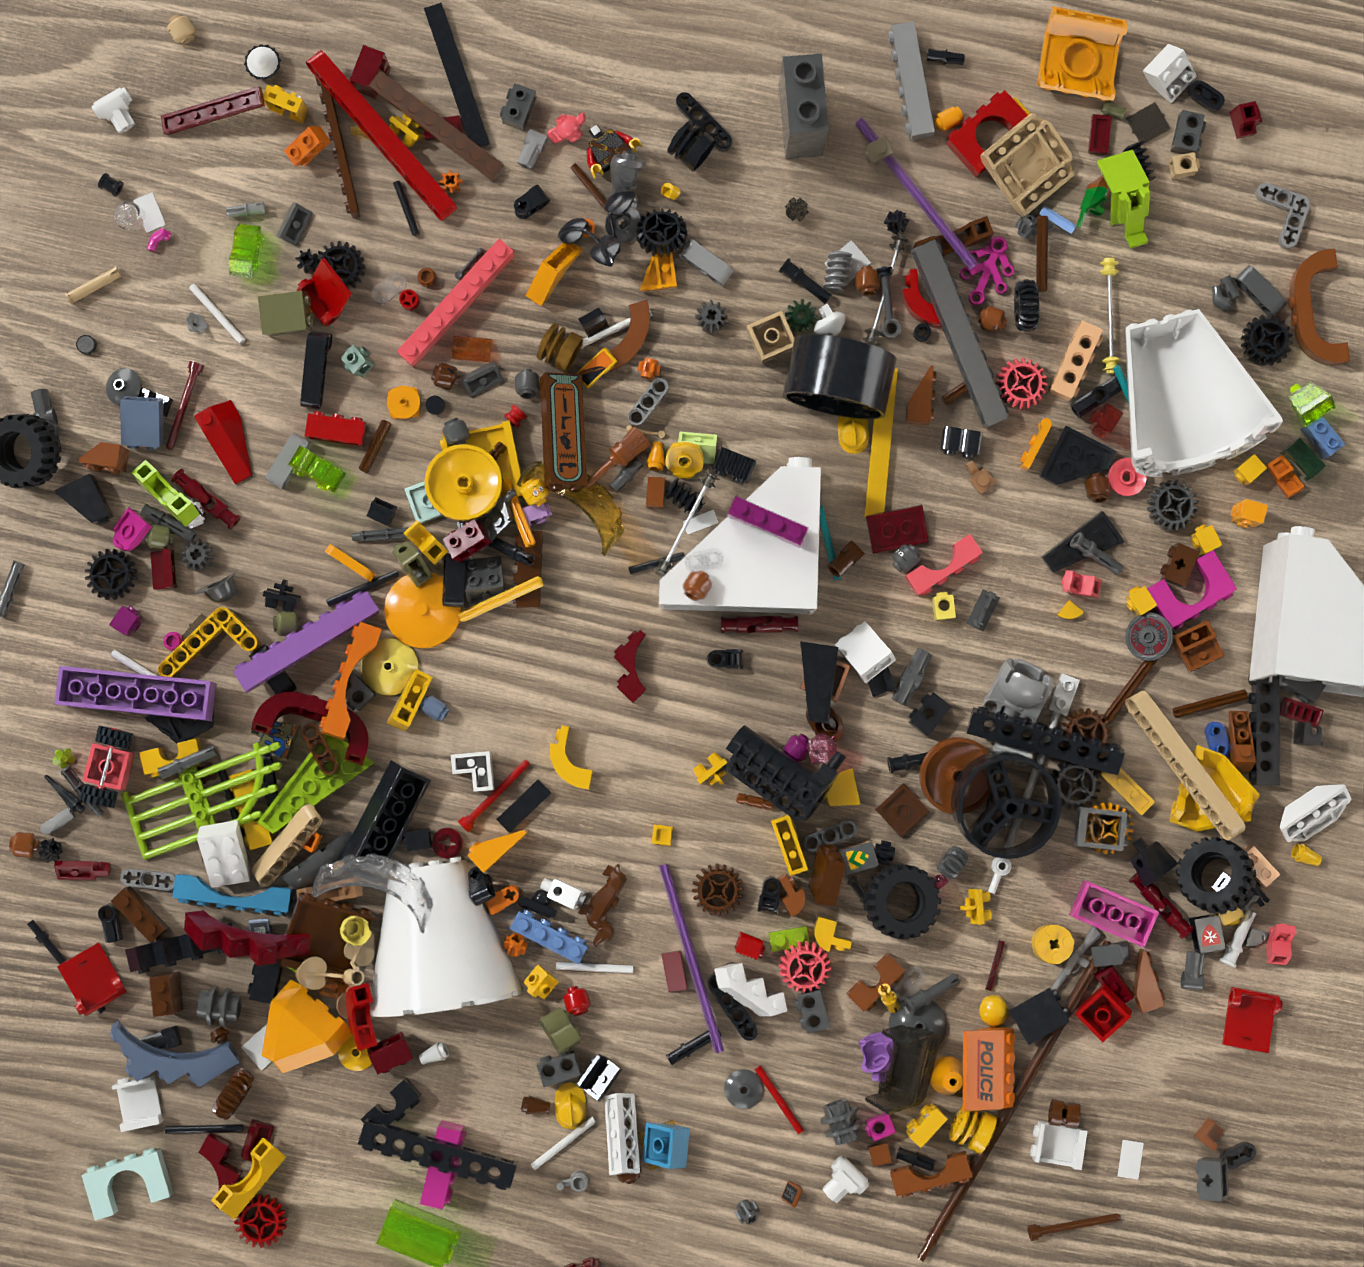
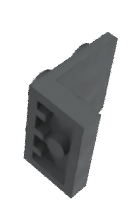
(483, 579)

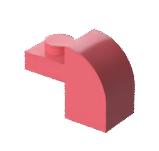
(1081, 584)
(1279, 944)

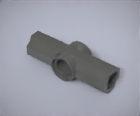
(44, 409)
(912, 677)

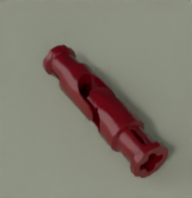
(196, 490)
(775, 624)
(1154, 896)

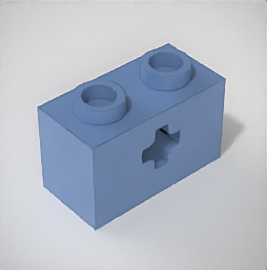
(1323, 437)

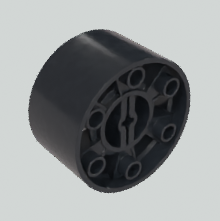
(839, 376)

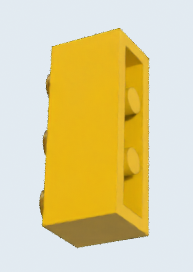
(790, 844)

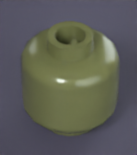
(159, 537)
(286, 623)

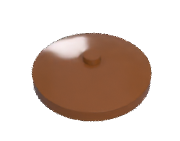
(941, 769)

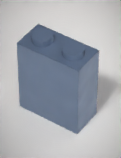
(142, 422)

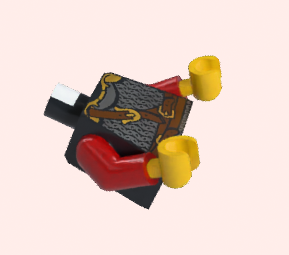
(605, 146)

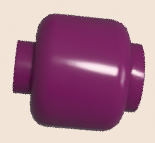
(797, 747)

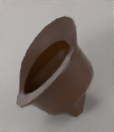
(833, 728)

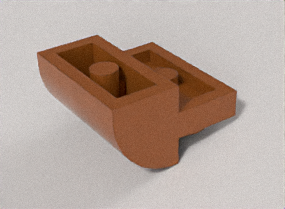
(1197, 646)
(794, 899)

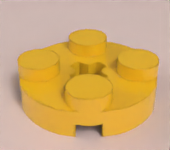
(688, 450)

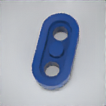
(1215, 741)

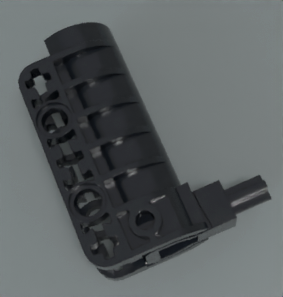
(781, 773)

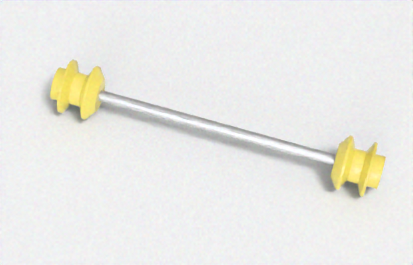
(1109, 270)

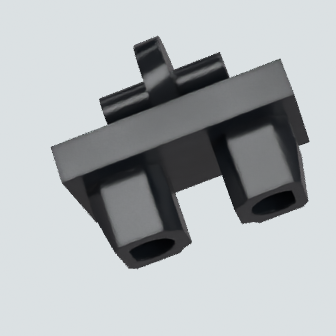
(272, 596)

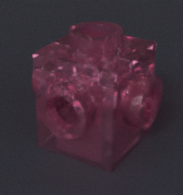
(821, 748)

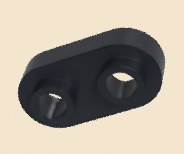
(1207, 94)

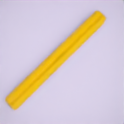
(500, 599)

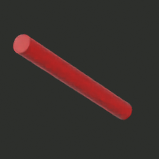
(779, 1100)

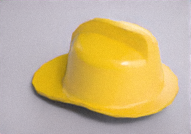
(853, 434)
(570, 1105)

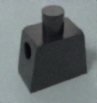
(1151, 861)

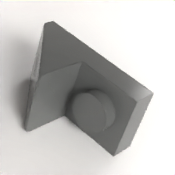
(1110, 954)

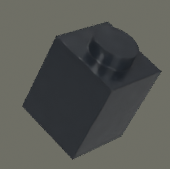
(417, 840)

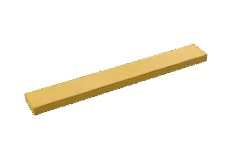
(880, 456)

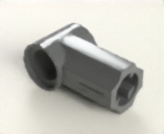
(1192, 975)

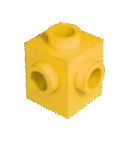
(540, 982)

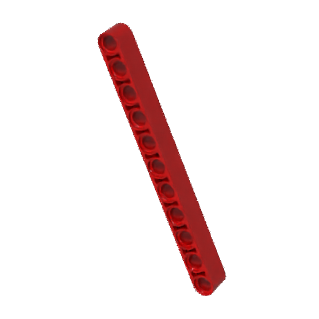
(381, 135)

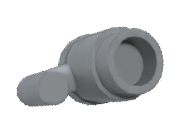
(578, 1181)

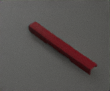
(998, 953)

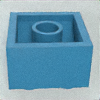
(666, 1145)

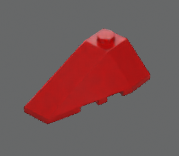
(225, 434)

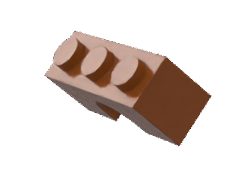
(889, 972)

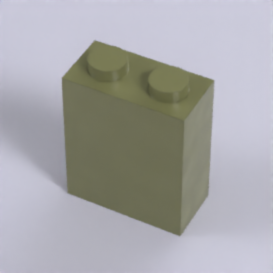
(285, 313)

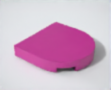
(130, 530)

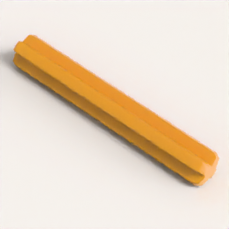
(519, 516)

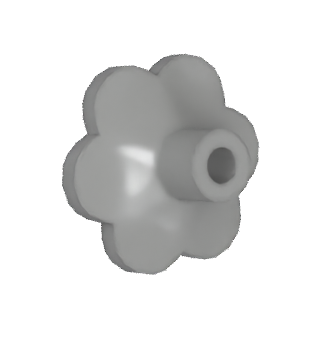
(196, 323)

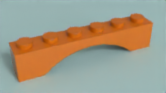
(338, 719)

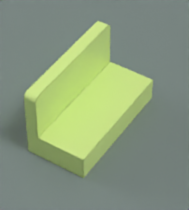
(706, 442)

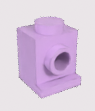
(537, 514)

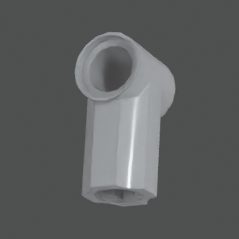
(534, 144)

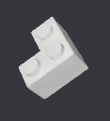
(479, 764)

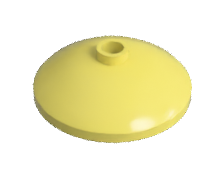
(402, 661)

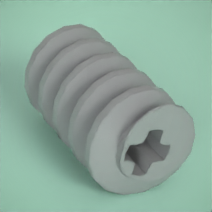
(836, 271)

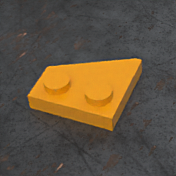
(659, 274)

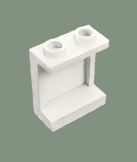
(865, 651)
(1058, 1145)

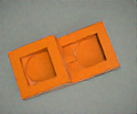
(1285, 477)

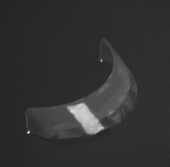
(381, 874)

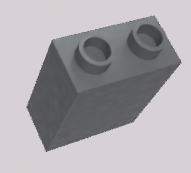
(803, 106)

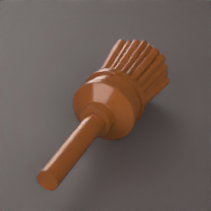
(621, 453)

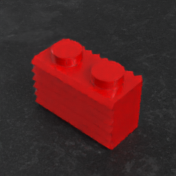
(749, 946)

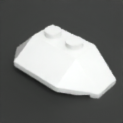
(1314, 812)

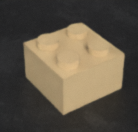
(771, 337)

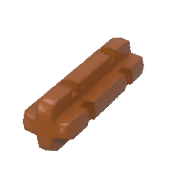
(754, 801)

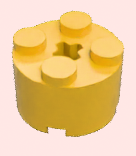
(1063, 941)

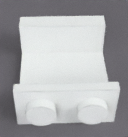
(138, 1103)

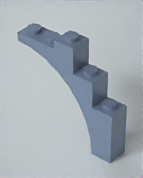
(170, 1066)

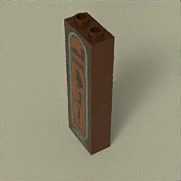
(563, 431)

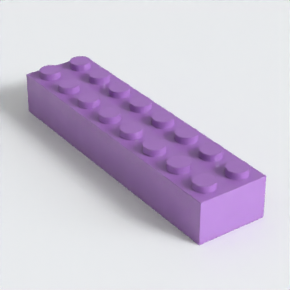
(135, 693)

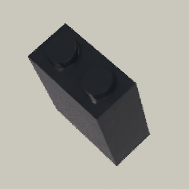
(1040, 1015)

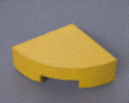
(1069, 611)

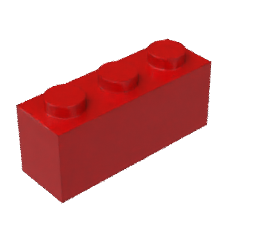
(336, 429)

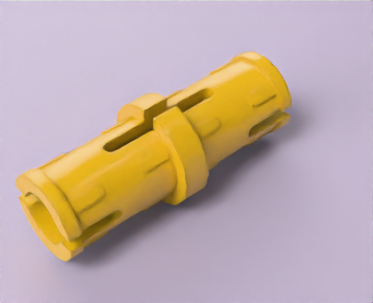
(889, 998)

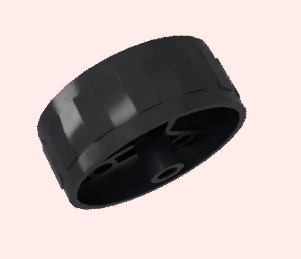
(1007, 804)

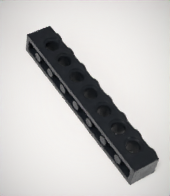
(1109, 764)
(430, 1144)

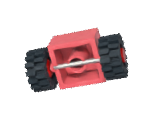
(107, 766)

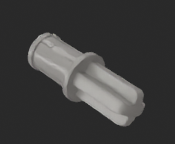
(246, 209)

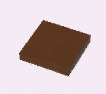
(902, 810)

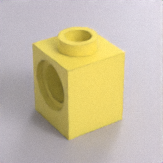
(938, 613)

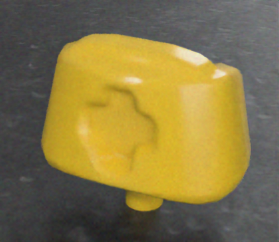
(670, 191)

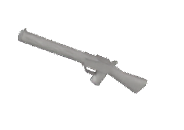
(1092, 936)

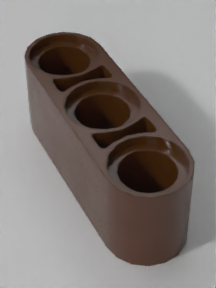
(315, 741)

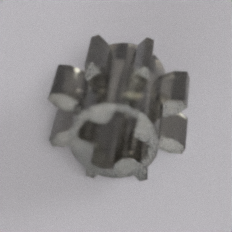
(796, 209)

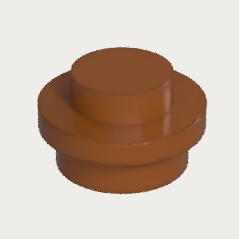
(426, 277)

